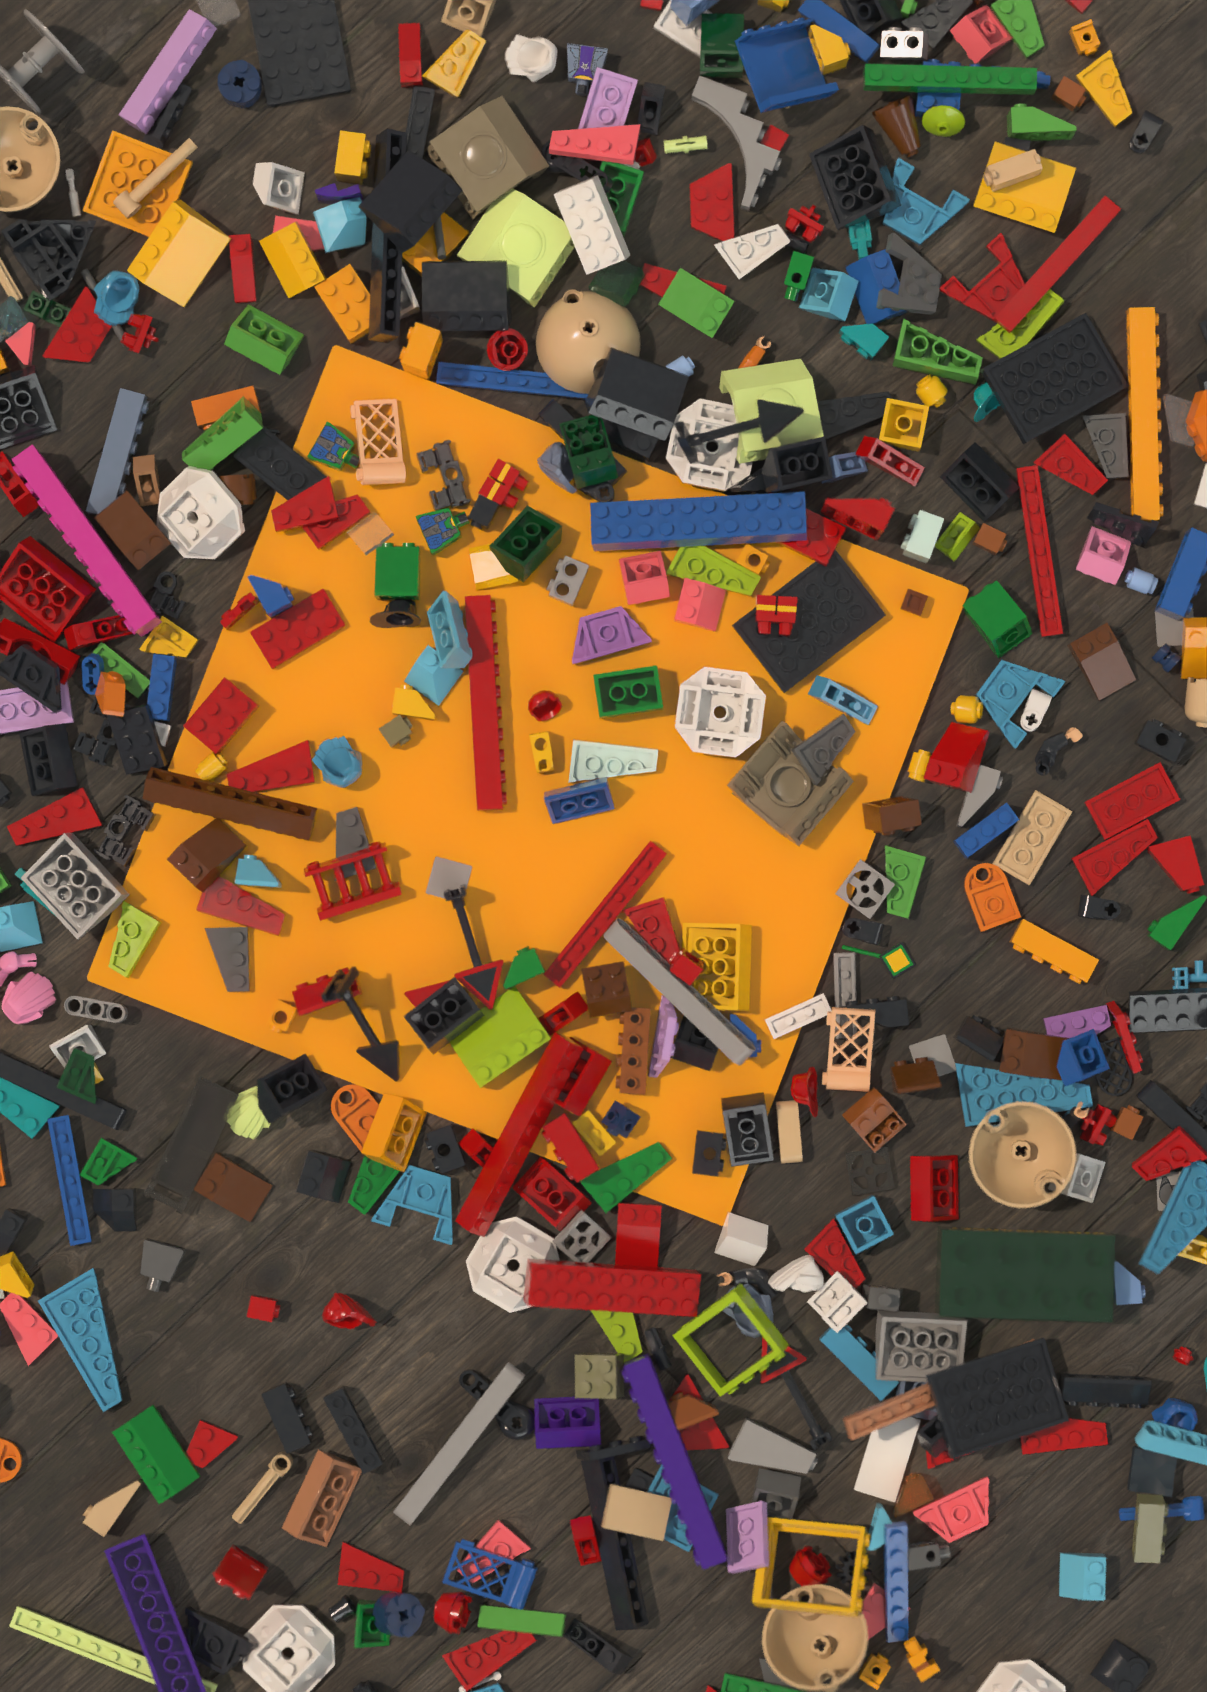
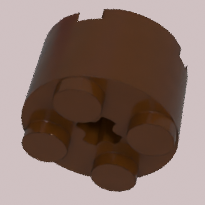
(241, 487)

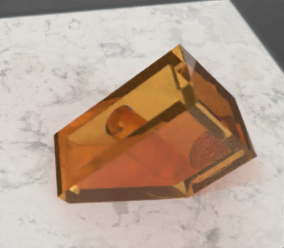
(911, 1494)

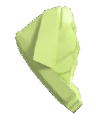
(246, 1115)

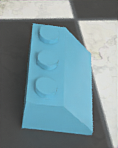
(449, 632)

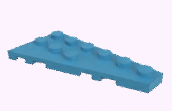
(988, 1089)
(1181, 1218)
(81, 1326)

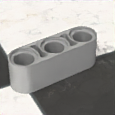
(85, 1009)

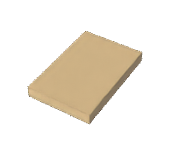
(636, 1512)

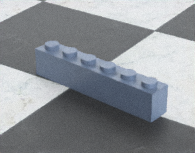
(118, 450)

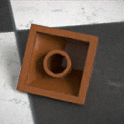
(690, 1409)

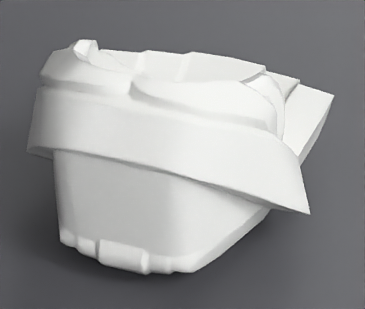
(531, 57)
(799, 1275)

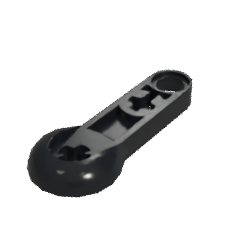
(574, 166)
(506, 1412)

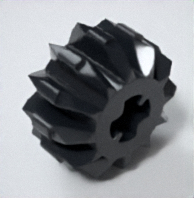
(845, 1568)

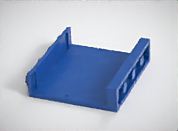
(782, 65)

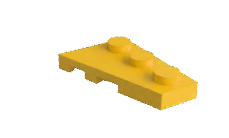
(456, 63)
(1105, 88)

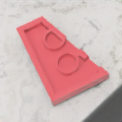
(27, 1326)
(874, 1610)

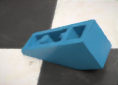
(842, 699)

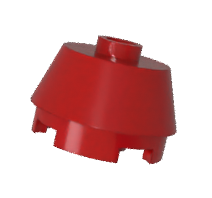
(507, 349)
(809, 1567)
(452, 1611)

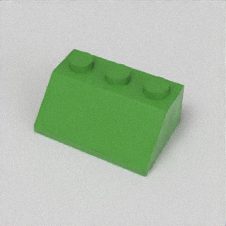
(263, 339)

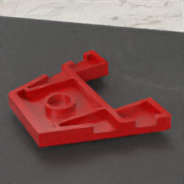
(993, 290)

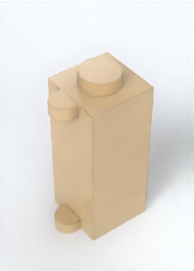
(1013, 170)

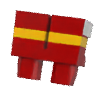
(509, 478)
(766, 613)

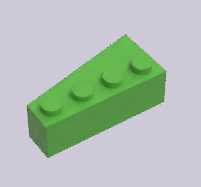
(935, 356)
(224, 436)

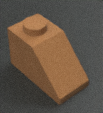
(146, 479)

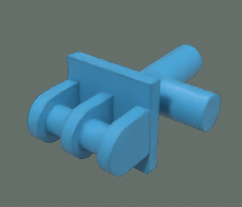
(1199, 976)

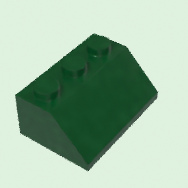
(526, 543)

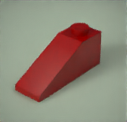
(410, 55)
(242, 268)
(889, 460)
(15, 488)

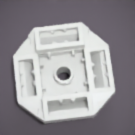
(714, 469)
(217, 512)
(726, 689)
(489, 1258)
(294, 1628)
(1020, 1677)

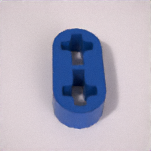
(90, 673)

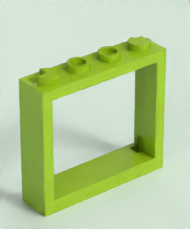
(759, 1320)

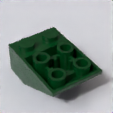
(718, 48)
(588, 451)

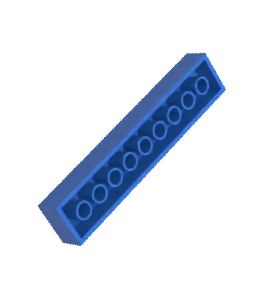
(698, 521)

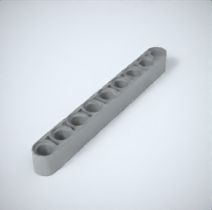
(678, 992)
(459, 1443)

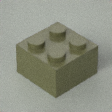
(599, 1375)

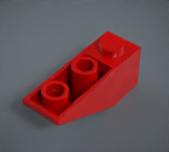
(95, 632)

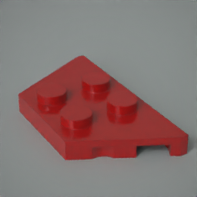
(713, 204)
(79, 333)
(703, 1433)

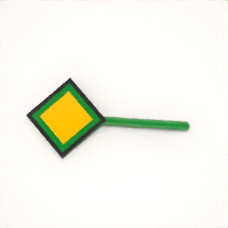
(896, 960)

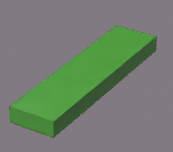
(521, 1621)

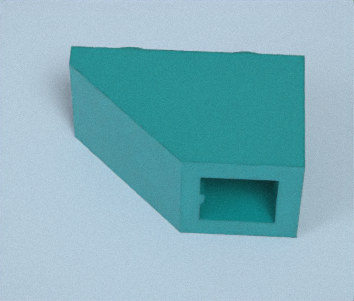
(865, 337)

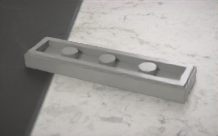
(844, 988)

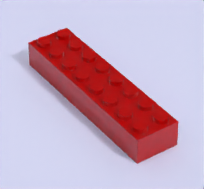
(612, 1287)

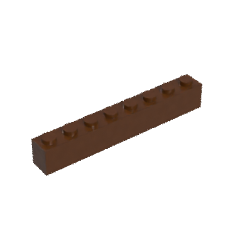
(229, 803)

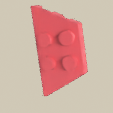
(958, 1511)

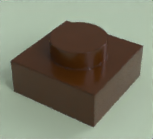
(914, 602)

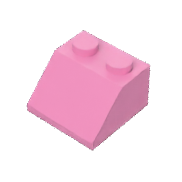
(1103, 555)

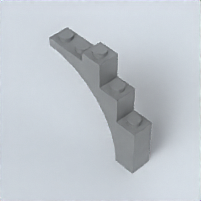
(728, 105)

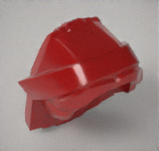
(346, 1312)

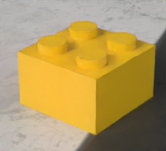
(351, 157)

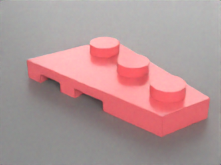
(308, 228)
(499, 1541)

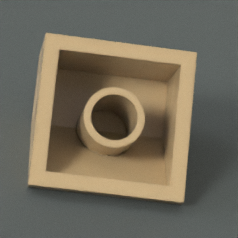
(468, 14)

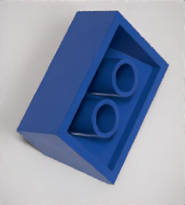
(874, 274)

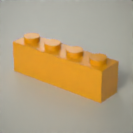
(1053, 951)

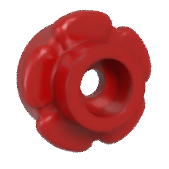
(1182, 1355)

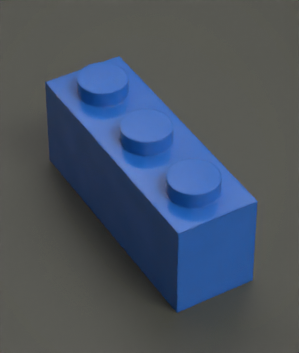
(161, 686)
(986, 830)

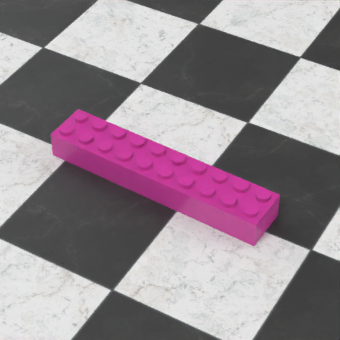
(90, 546)

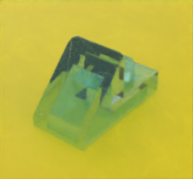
(10, 318)

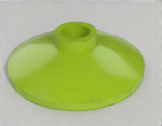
(943, 120)

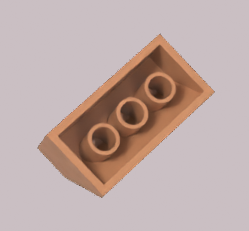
(322, 1498)

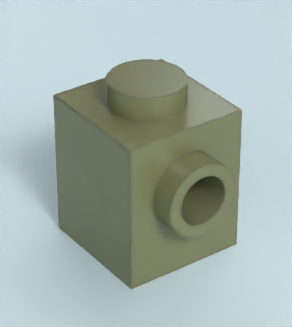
(397, 731)

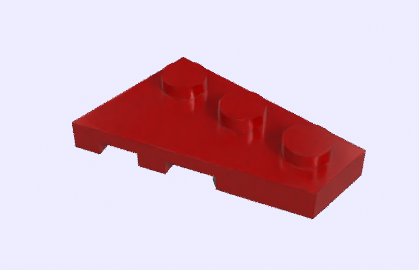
(307, 508)
(349, 511)
(1168, 1154)
(834, 1255)

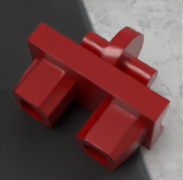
(795, 218)
(135, 341)
(1094, 1123)

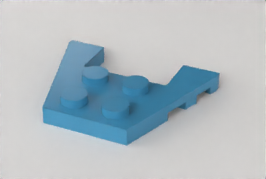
(917, 216)
(1006, 691)
(422, 1192)

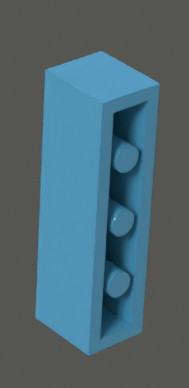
(857, 1359)

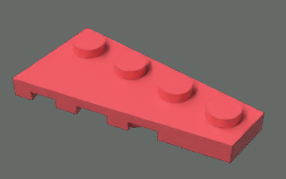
(606, 144)

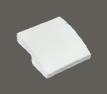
(837, 1302)

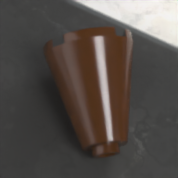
(900, 125)

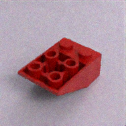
(240, 1572)

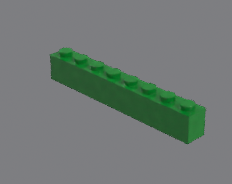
(950, 79)

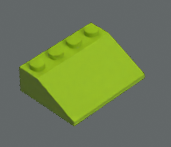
(500, 1037)

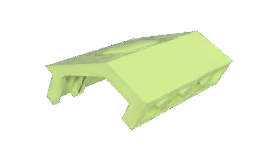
(526, 237)
(775, 382)

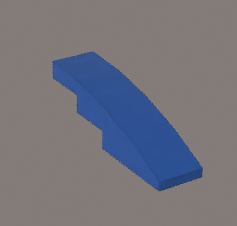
(830, 20)

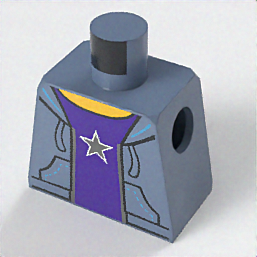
(583, 64)

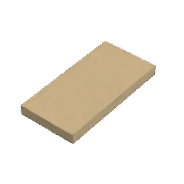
(1032, 837)

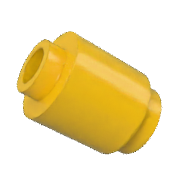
(918, 765)
(211, 766)

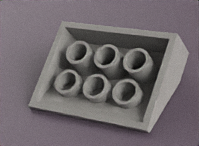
(74, 885)
(917, 1344)

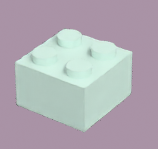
(923, 536)

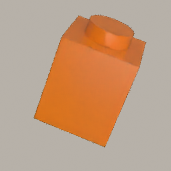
(111, 693)

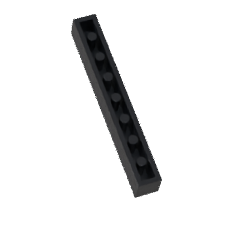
(615, 1549)

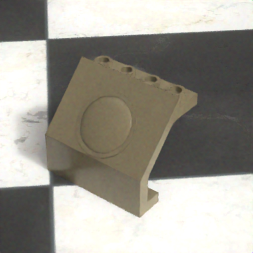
(486, 155)
(780, 789)

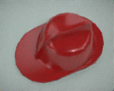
(805, 1089)

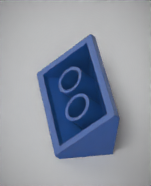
(579, 800)

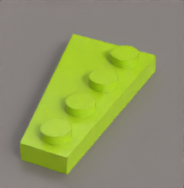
(1002, 343)

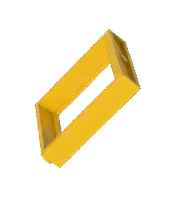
(764, 1575)

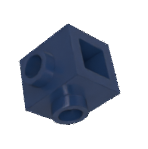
(620, 1120)

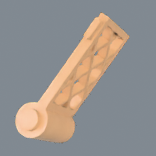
(384, 469)
(852, 1076)

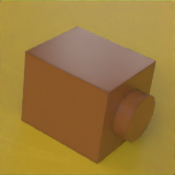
(1069, 94)
(990, 539)
(1127, 1122)

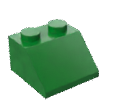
(523, 967)

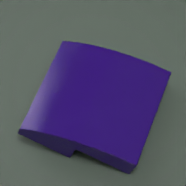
(330, 195)

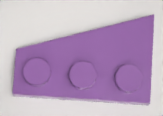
(1078, 1022)

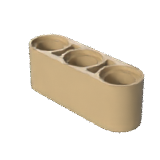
(789, 1131)

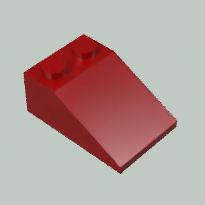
(957, 757)
(551, 1194)
(638, 1234)

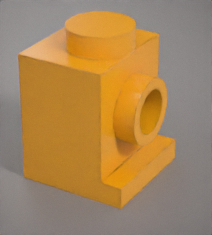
(1082, 46)
(866, 1672)

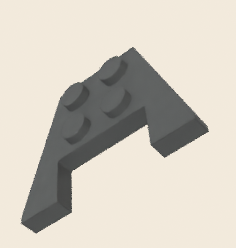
(918, 281)

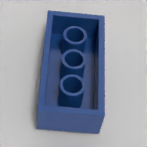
(1184, 576)

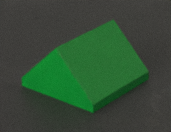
(366, 1631)

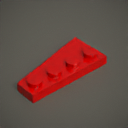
(279, 770)
(233, 904)
(482, 1658)

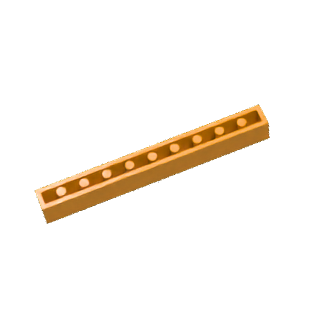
(1143, 413)

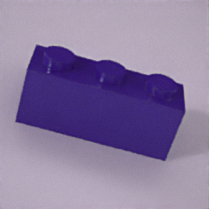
(566, 1422)

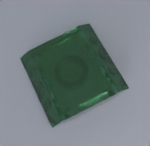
(618, 282)

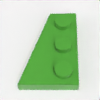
(1021, 23)
(905, 872)

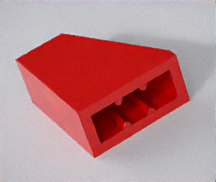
(1179, 863)

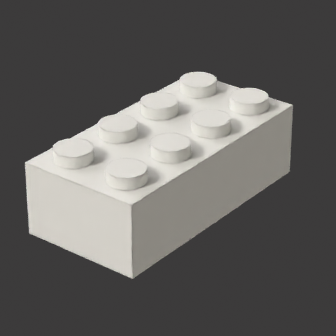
(592, 225)

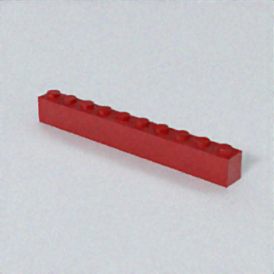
(484, 703)
(519, 1134)

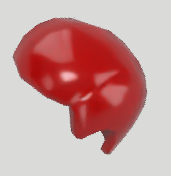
(544, 705)

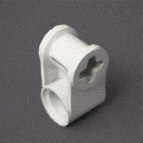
(1036, 707)

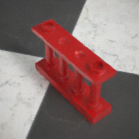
(348, 901)

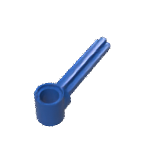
(1190, 1509)

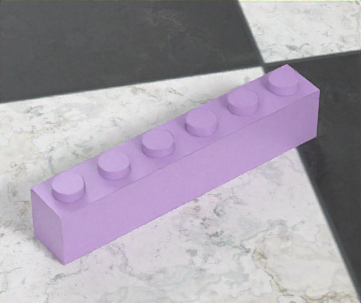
(167, 71)

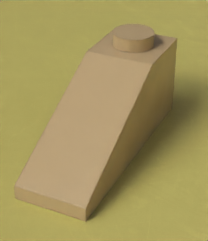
(106, 1511)

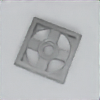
(860, 866)
(603, 1238)

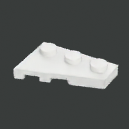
(751, 249)

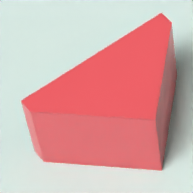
(23, 343)

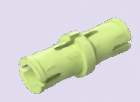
(685, 144)

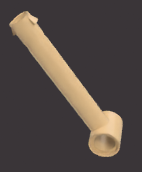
(129, 202)

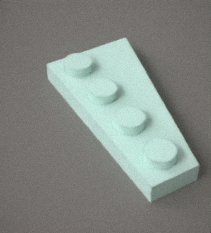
(602, 760)

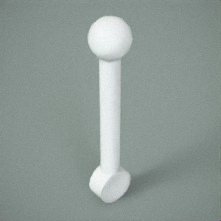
(496, 1676)

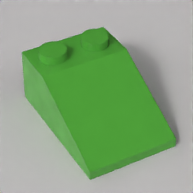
(1037, 125)
(696, 302)

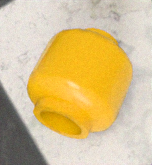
(931, 391)
(967, 709)

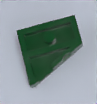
(79, 1076)

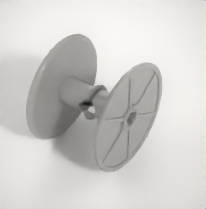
(34, 60)

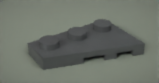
(1110, 442)
(822, 747)
(351, 838)

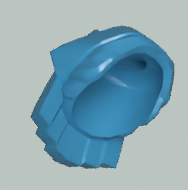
(116, 297)
(338, 762)

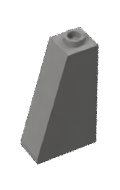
(767, 1448)

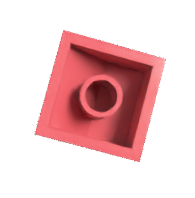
(980, 34)
(644, 577)
(699, 605)

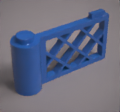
(518, 1579)

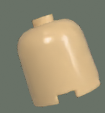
(1196, 701)

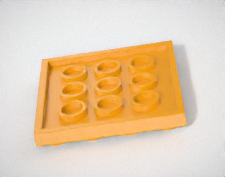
(124, 168)

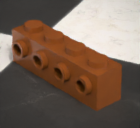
(634, 1051)

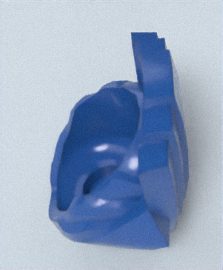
(1176, 1414)

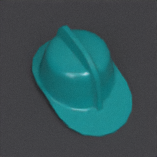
(985, 401)

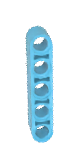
(1173, 1441)

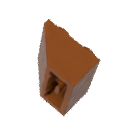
(874, 1119)

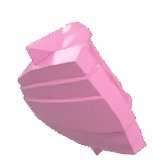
(28, 998)

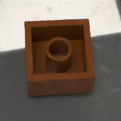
(892, 814)
(606, 989)

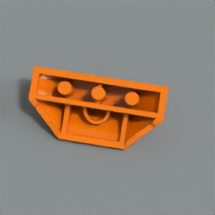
(1197, 423)

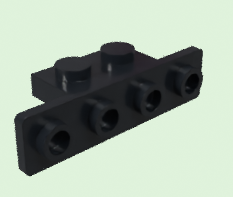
(163, 126)

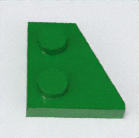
(105, 1162)

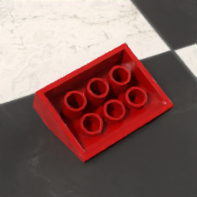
(861, 515)
(42, 588)

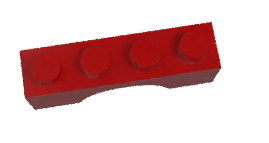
(14, 636)

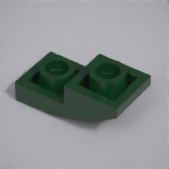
(46, 310)

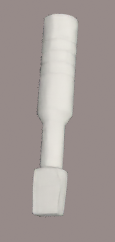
(73, 194)

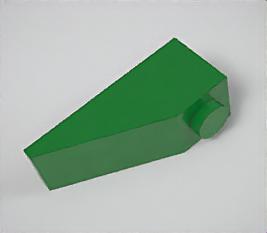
(1171, 926)

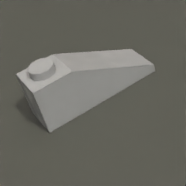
(984, 786)

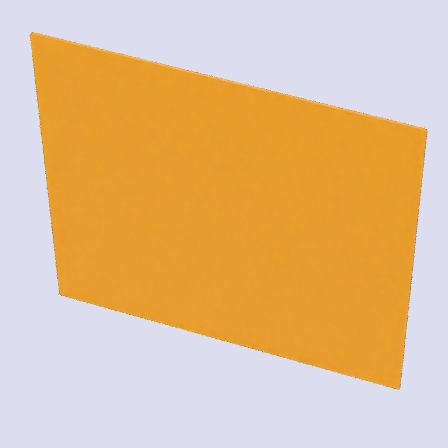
(528, 876)

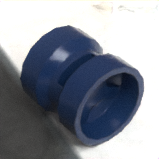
(1170, 661)

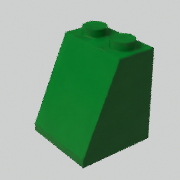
(397, 572)
(997, 618)

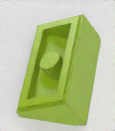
(957, 536)

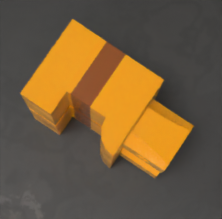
(917, 1659)

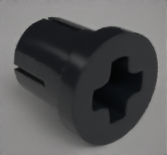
(342, 1609)

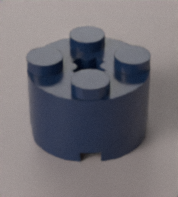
(231, 92)
(398, 1614)

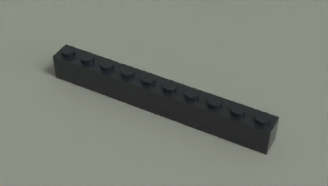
(386, 257)

